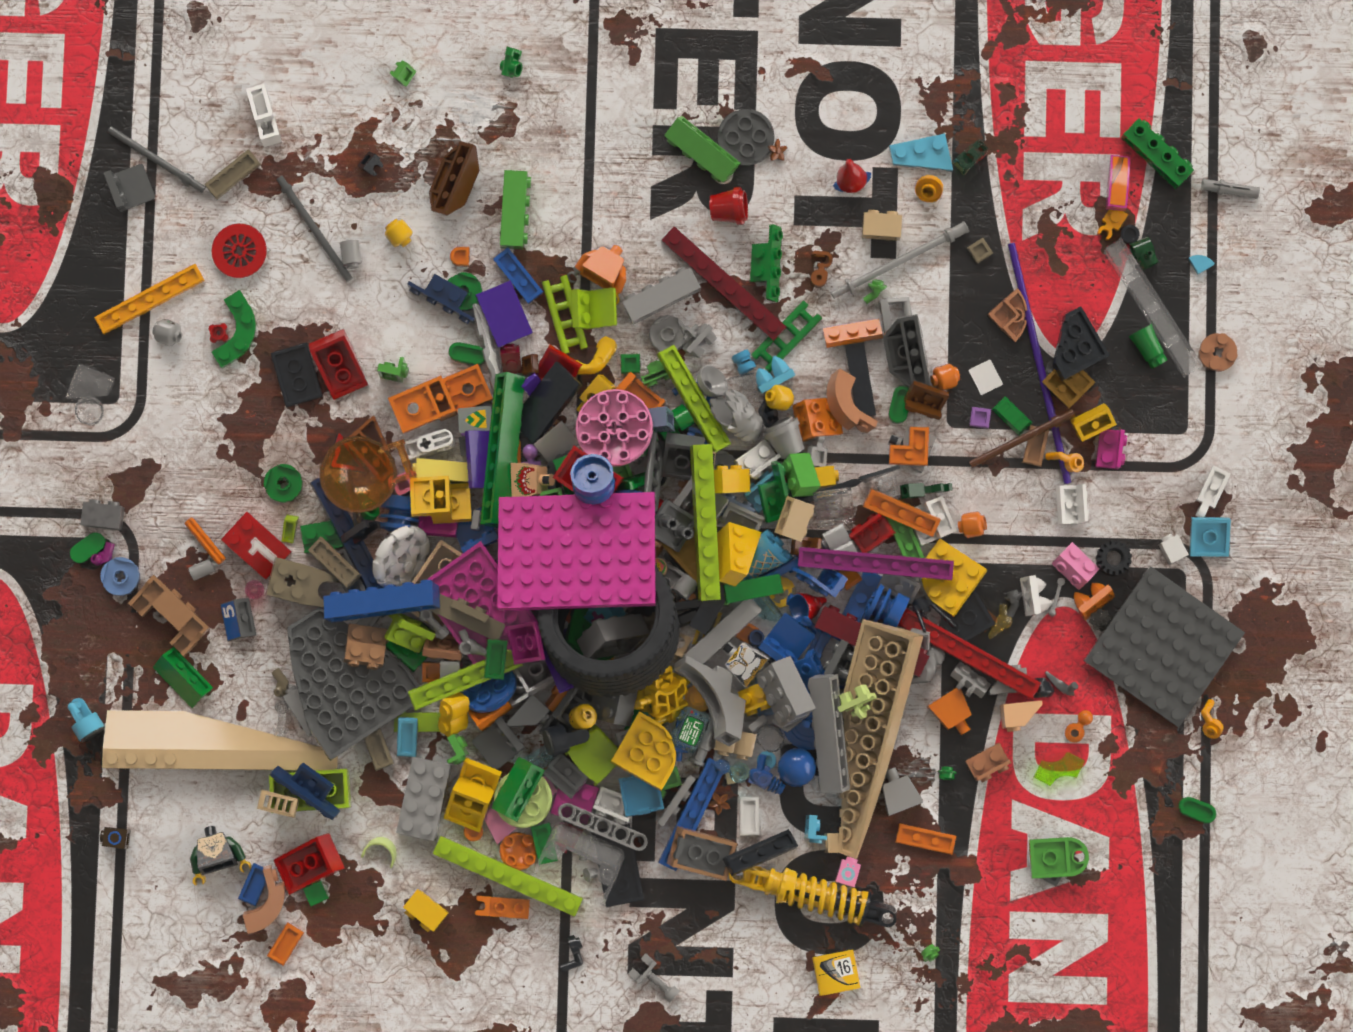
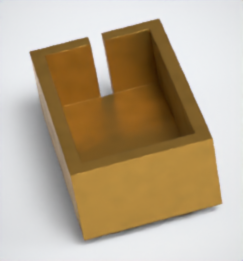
(686, 557)

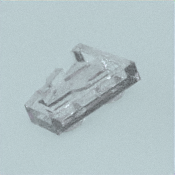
(89, 383)

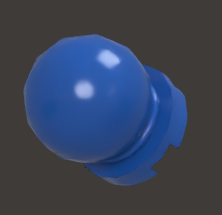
(797, 767)

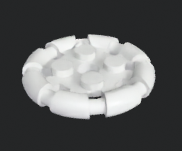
(408, 544)

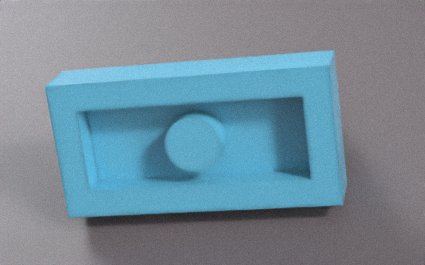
(781, 373)

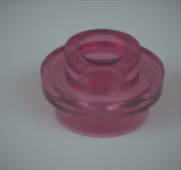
(258, 594)

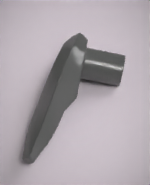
(1060, 685)

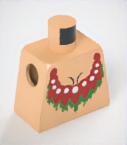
(529, 479)

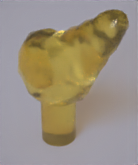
(1002, 622)

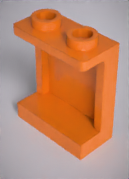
(636, 387)

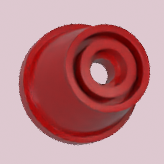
(729, 206)

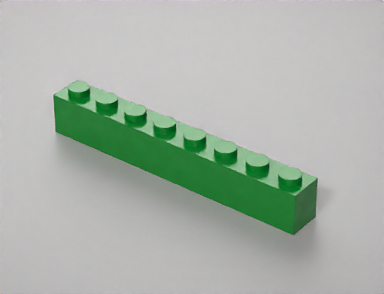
(502, 443)

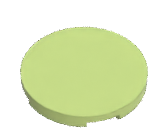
(536, 808)

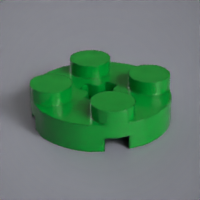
(473, 287)
(274, 489)

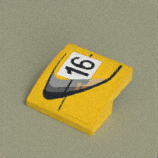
(836, 972)

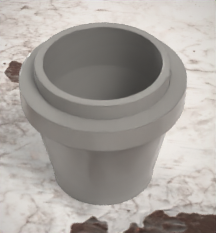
(785, 436)

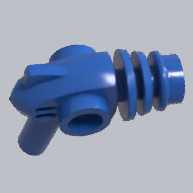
(763, 778)

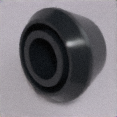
(1045, 688)

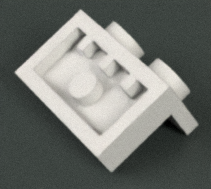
(757, 459)

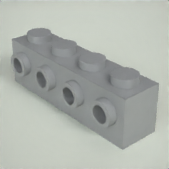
(662, 295)

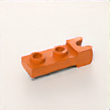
(504, 907)

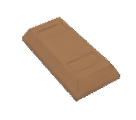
(1035, 448)

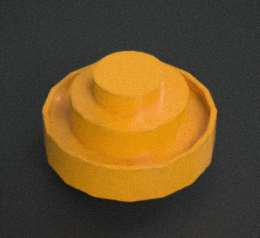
(929, 188)
(695, 699)

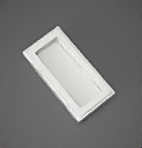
(749, 816)

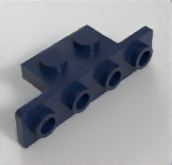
(444, 294)
(309, 787)

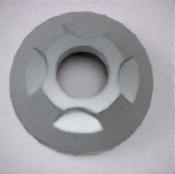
(713, 379)

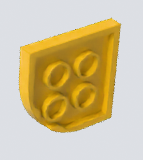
(953, 593)
(647, 752)

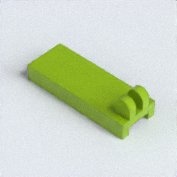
(426, 721)

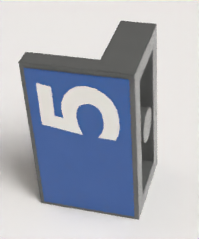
(238, 619)

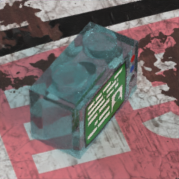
(689, 729)

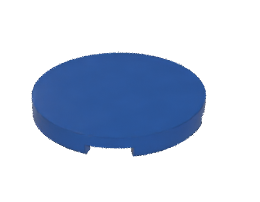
(491, 693)

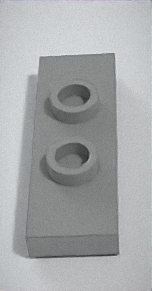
(673, 808)

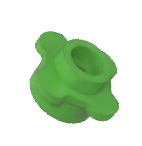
(930, 953)

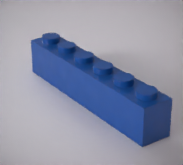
(382, 601)

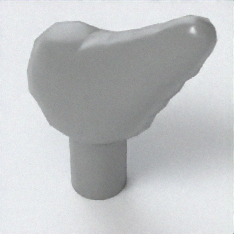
(469, 645)

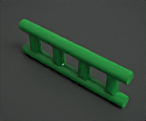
(799, 335)

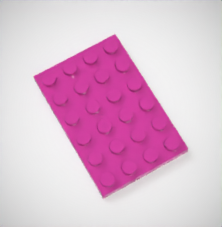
(475, 580)

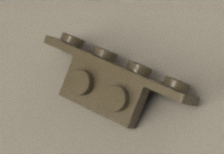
(471, 618)

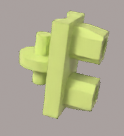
(863, 697)

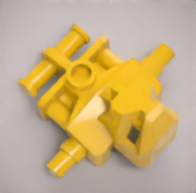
(666, 696)

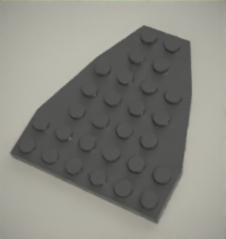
(342, 700)

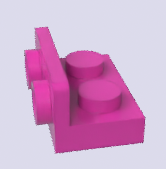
(1110, 449)

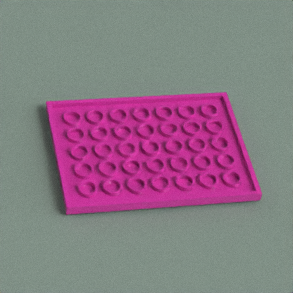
(575, 552)

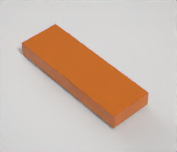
(925, 839)

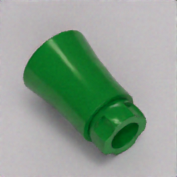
(1149, 346)

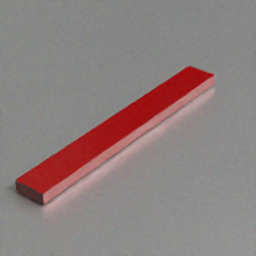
(973, 656)

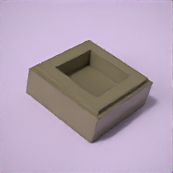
(979, 250)

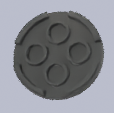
(746, 136)

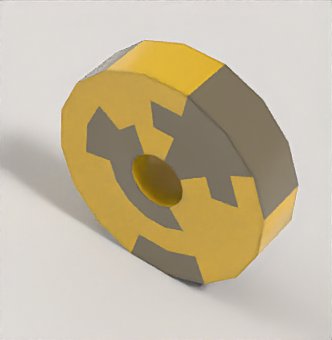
(788, 587)

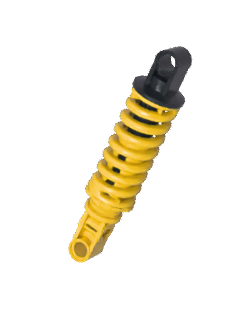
(818, 895)

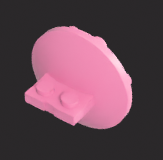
(614, 426)

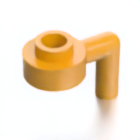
(1073, 462)
(1211, 723)

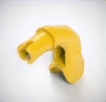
(605, 350)

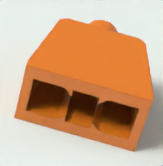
(952, 711)

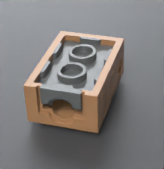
(700, 853)

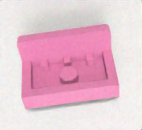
(1075, 566)

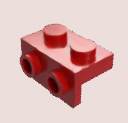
(872, 533)

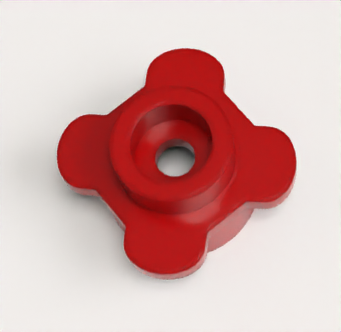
(213, 332)

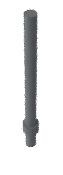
(187, 179)

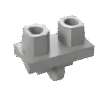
(703, 333)

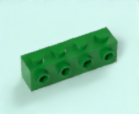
(1157, 153)

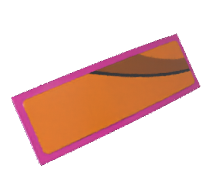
(1118, 183)

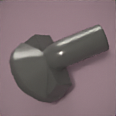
(1013, 597)

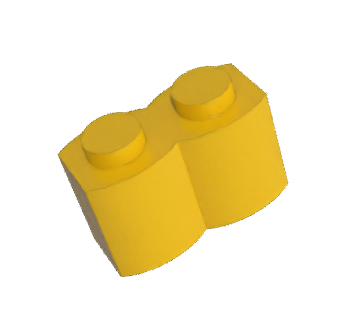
(453, 714)

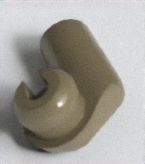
(282, 683)

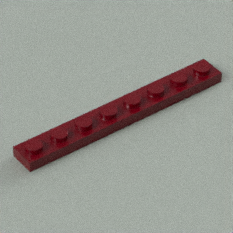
(723, 283)

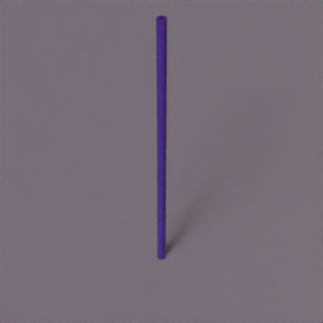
(1038, 358)

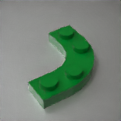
(244, 333)

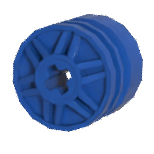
(399, 513)
(886, 608)

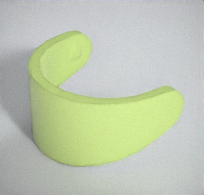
(384, 842)

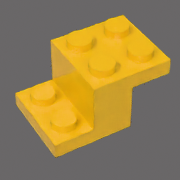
(440, 499)
(472, 795)

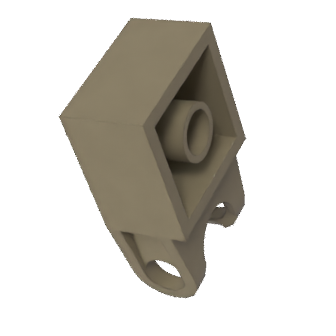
(305, 586)

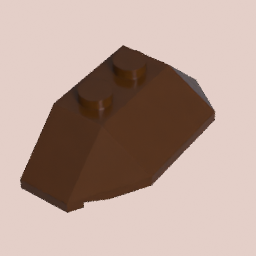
(454, 179)

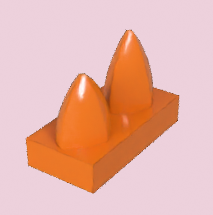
(1101, 596)

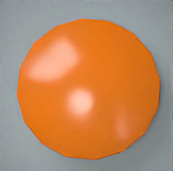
(518, 851)

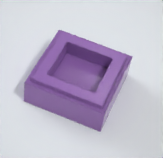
(980, 417)

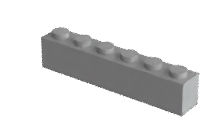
(829, 734)

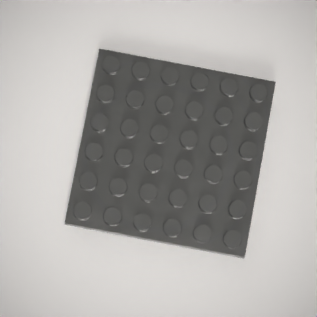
(1164, 646)

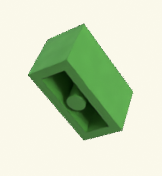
(801, 474)

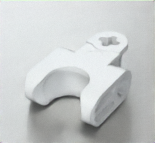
(438, 441)

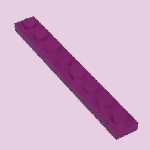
(875, 563)

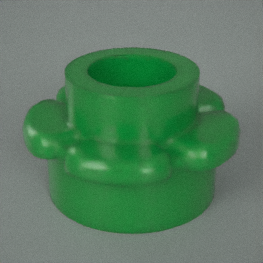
(946, 773)

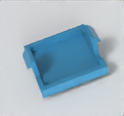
(639, 796)

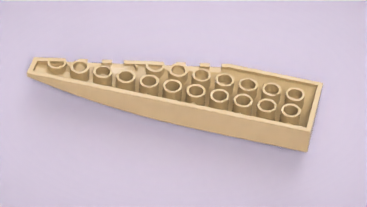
(886, 664)
(199, 742)

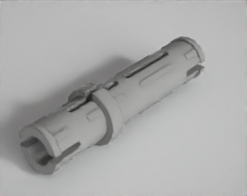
(1230, 188)

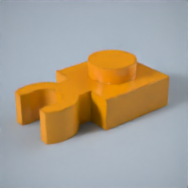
(1113, 220)

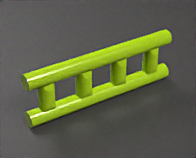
(554, 308)

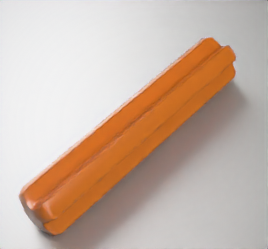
(205, 541)

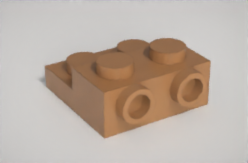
(365, 646)

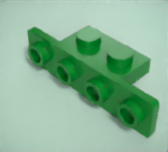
(766, 263)
(774, 493)

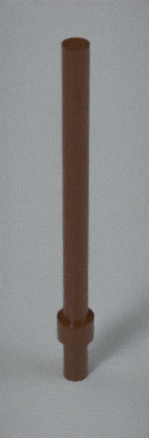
(1055, 421)

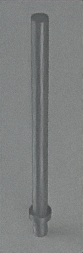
(287, 188)

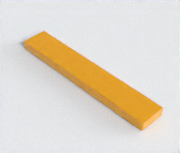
(149, 299)

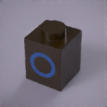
(115, 837)

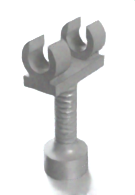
(670, 992)

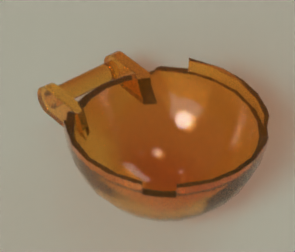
(361, 473)

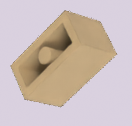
(881, 225)
(794, 519)

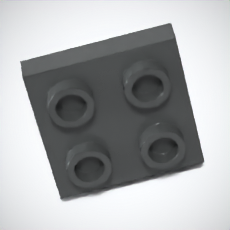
(673, 525)
(842, 653)

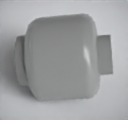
(167, 332)

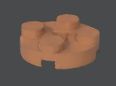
(1221, 342)

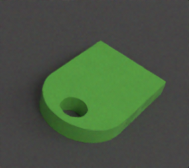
(1056, 857)

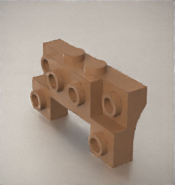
(172, 608)

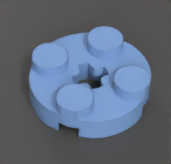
(131, 574)

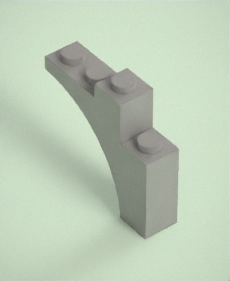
(715, 687)

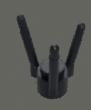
(922, 607)

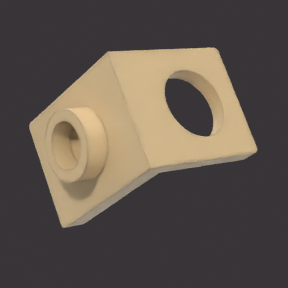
(681, 651)
(832, 843)

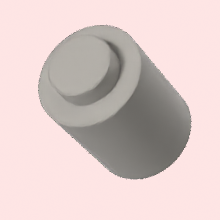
(350, 253)

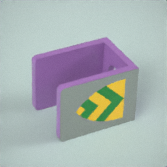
(474, 419)

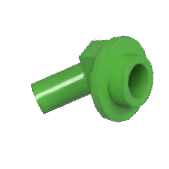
(876, 286)

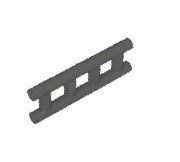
(656, 466)

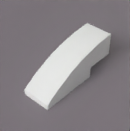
(263, 115)

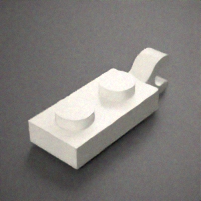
(1211, 490)

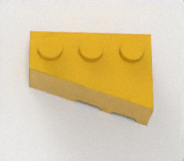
(736, 552)

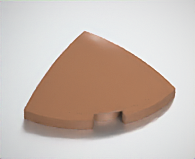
(1010, 315)

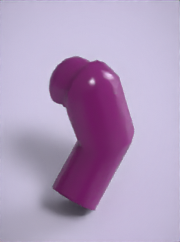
(104, 556)

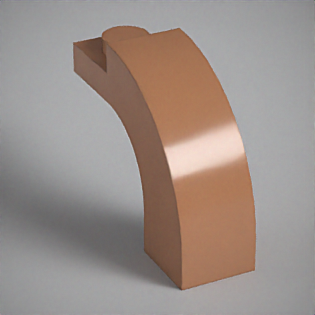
(842, 406)
(264, 915)

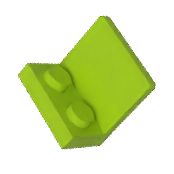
(594, 308)

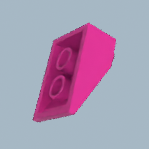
(525, 642)

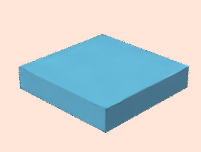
(1210, 536)

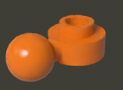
(1084, 718)

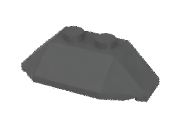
(907, 351)

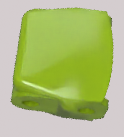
(594, 755)

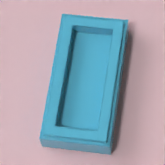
(407, 737)

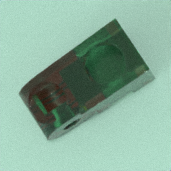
(971, 156)

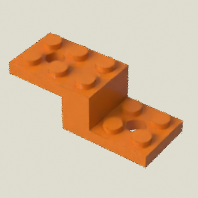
(440, 398)

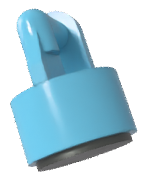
(87, 723)

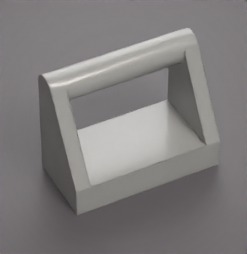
(885, 312)

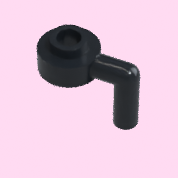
(575, 945)

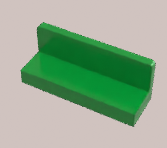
(182, 677)
(517, 789)

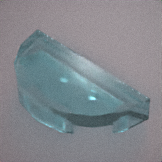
(770, 610)

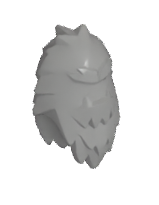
(737, 416)

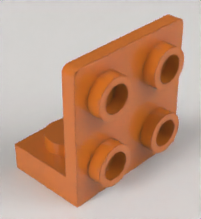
(816, 419)

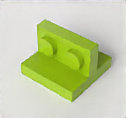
(408, 632)

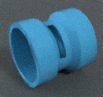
(743, 362)

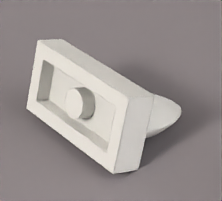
(1032, 601)

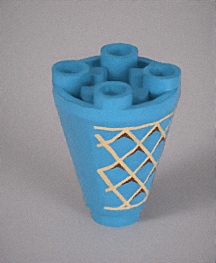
(768, 555)

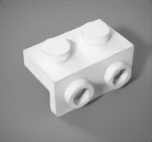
(1072, 504)
(611, 803)

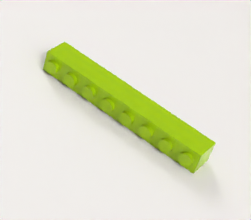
(705, 522)
(508, 876)

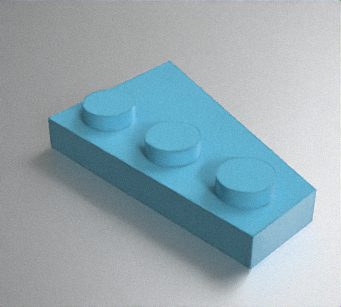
(925, 153)

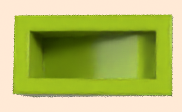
(289, 528)

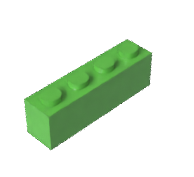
(702, 149)
(514, 209)

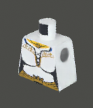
(745, 661)

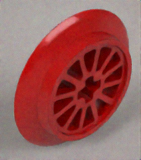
(227, 234)

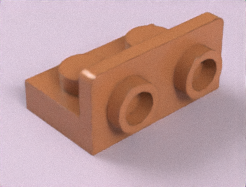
(988, 762)

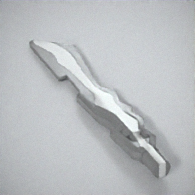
(489, 353)

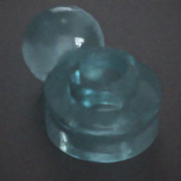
(722, 767)

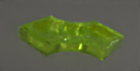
(1067, 766)

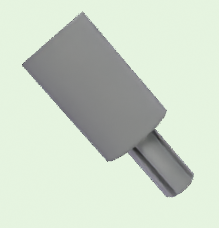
(203, 568)

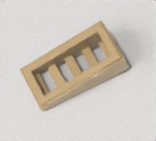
(293, 808)

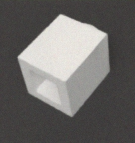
(1172, 548)

